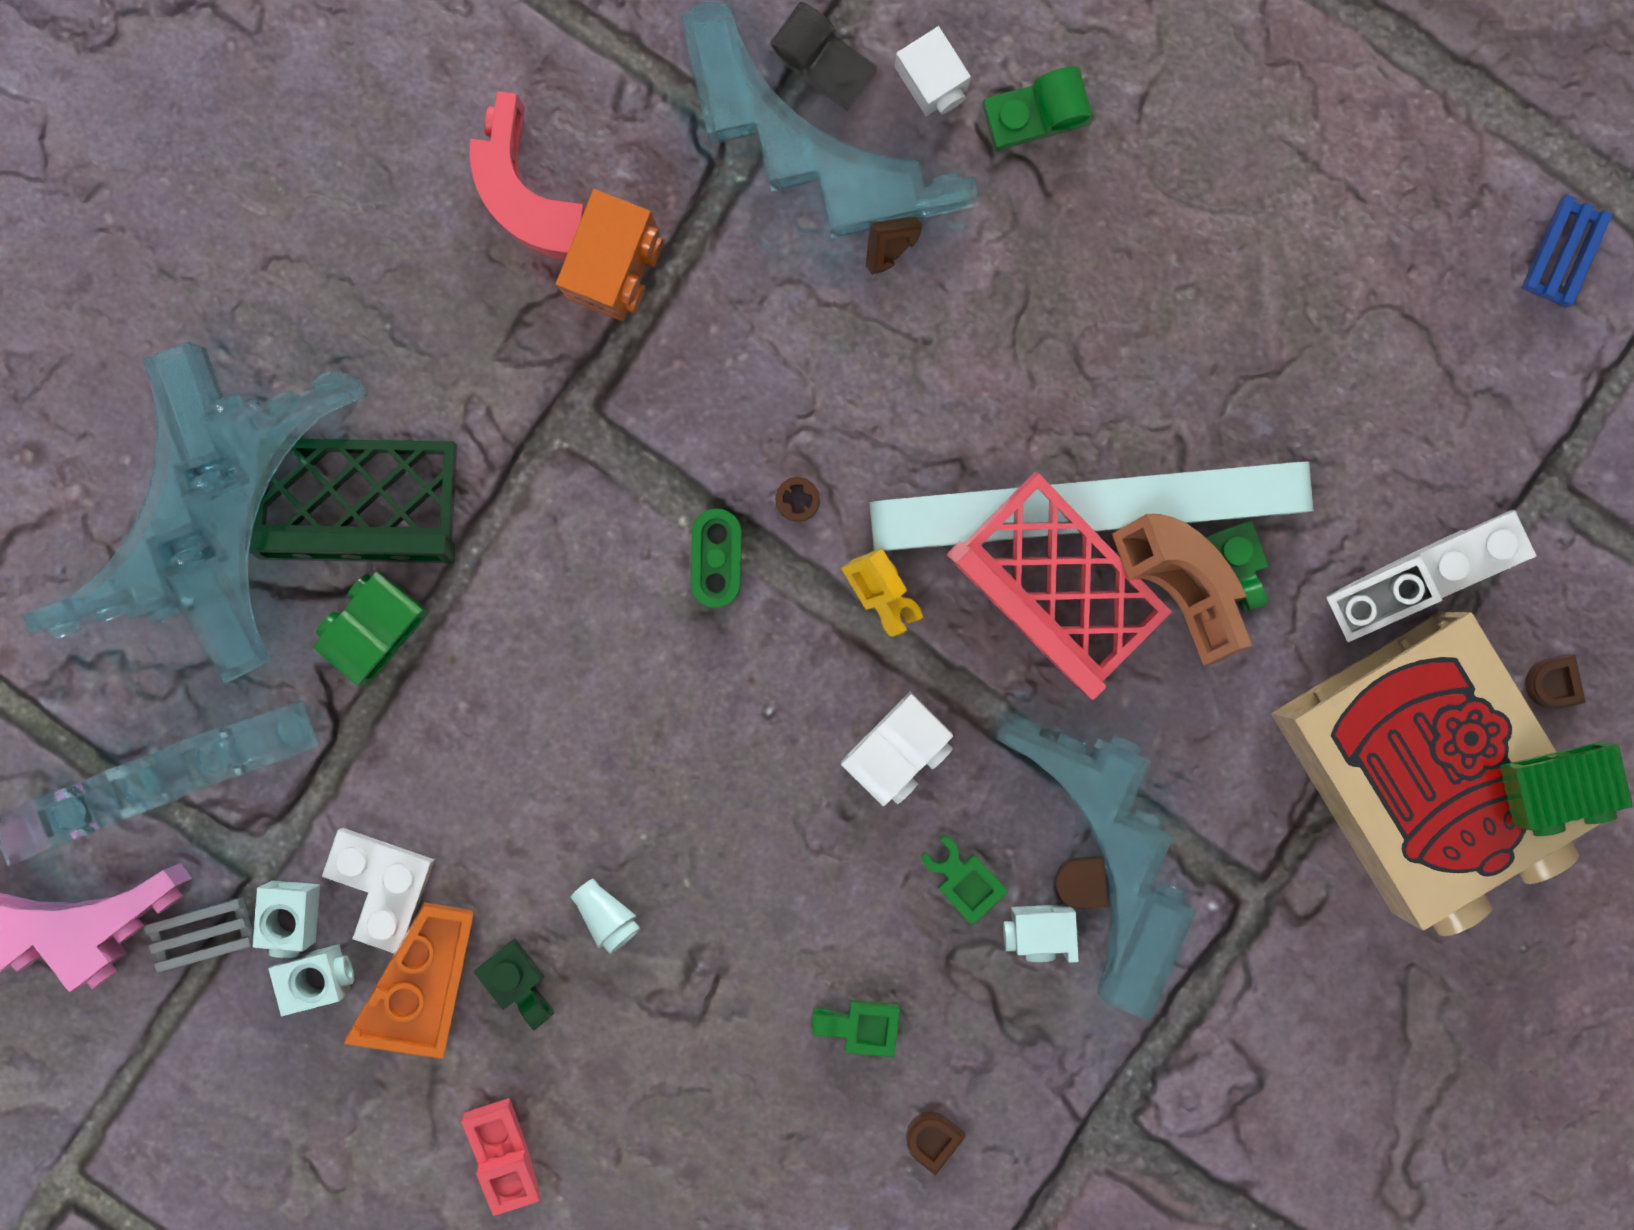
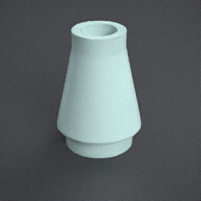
(605, 917)

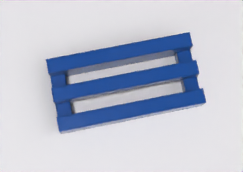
(1584, 214)

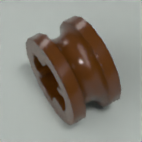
(786, 509)

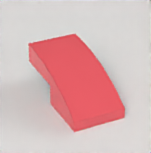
(502, 1157)

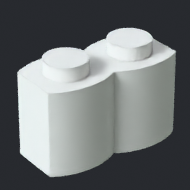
(897, 750)

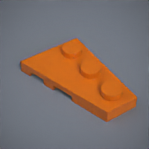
(419, 987)

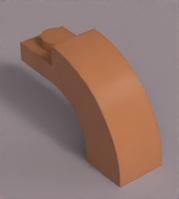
(1194, 576)

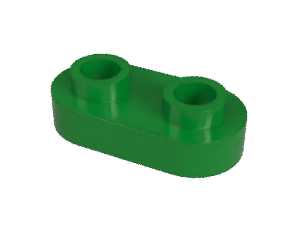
(714, 558)

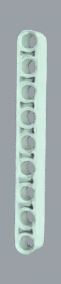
(1101, 503)

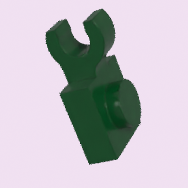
(511, 978)

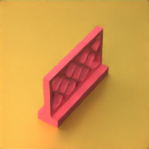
(1029, 616)

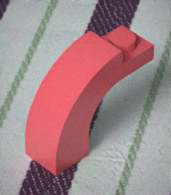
(530, 219)

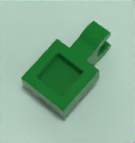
(1245, 556)
(867, 1027)

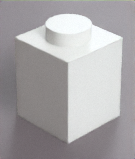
(933, 73)

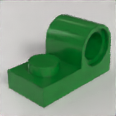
(1039, 111)

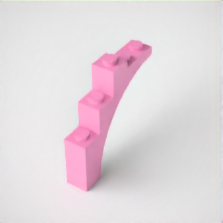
(82, 937)

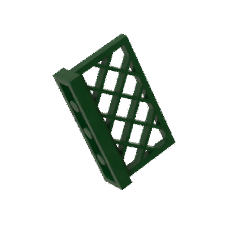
(360, 542)

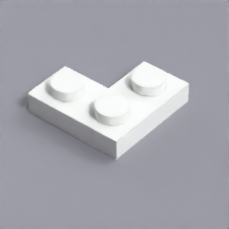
(389, 875)

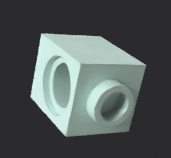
(301, 902)
(294, 991)

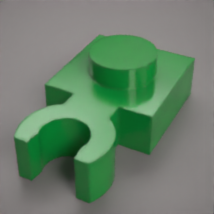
(968, 883)

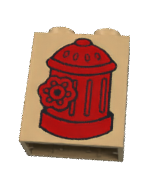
(1413, 775)

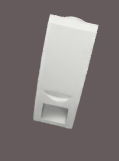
(1430, 575)

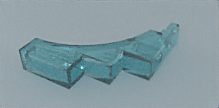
(852, 182)

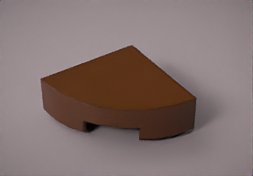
(889, 240)

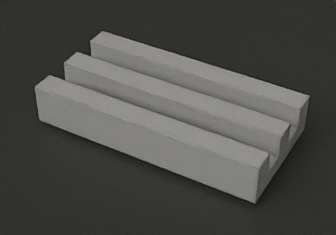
(161, 945)

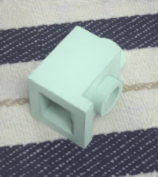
(1042, 932)

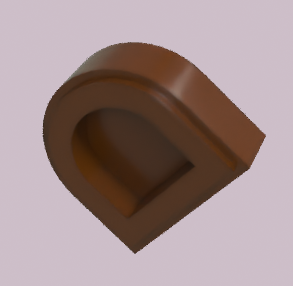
(1555, 682)
(1082, 882)
(933, 1140)

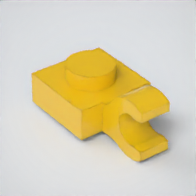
(879, 586)

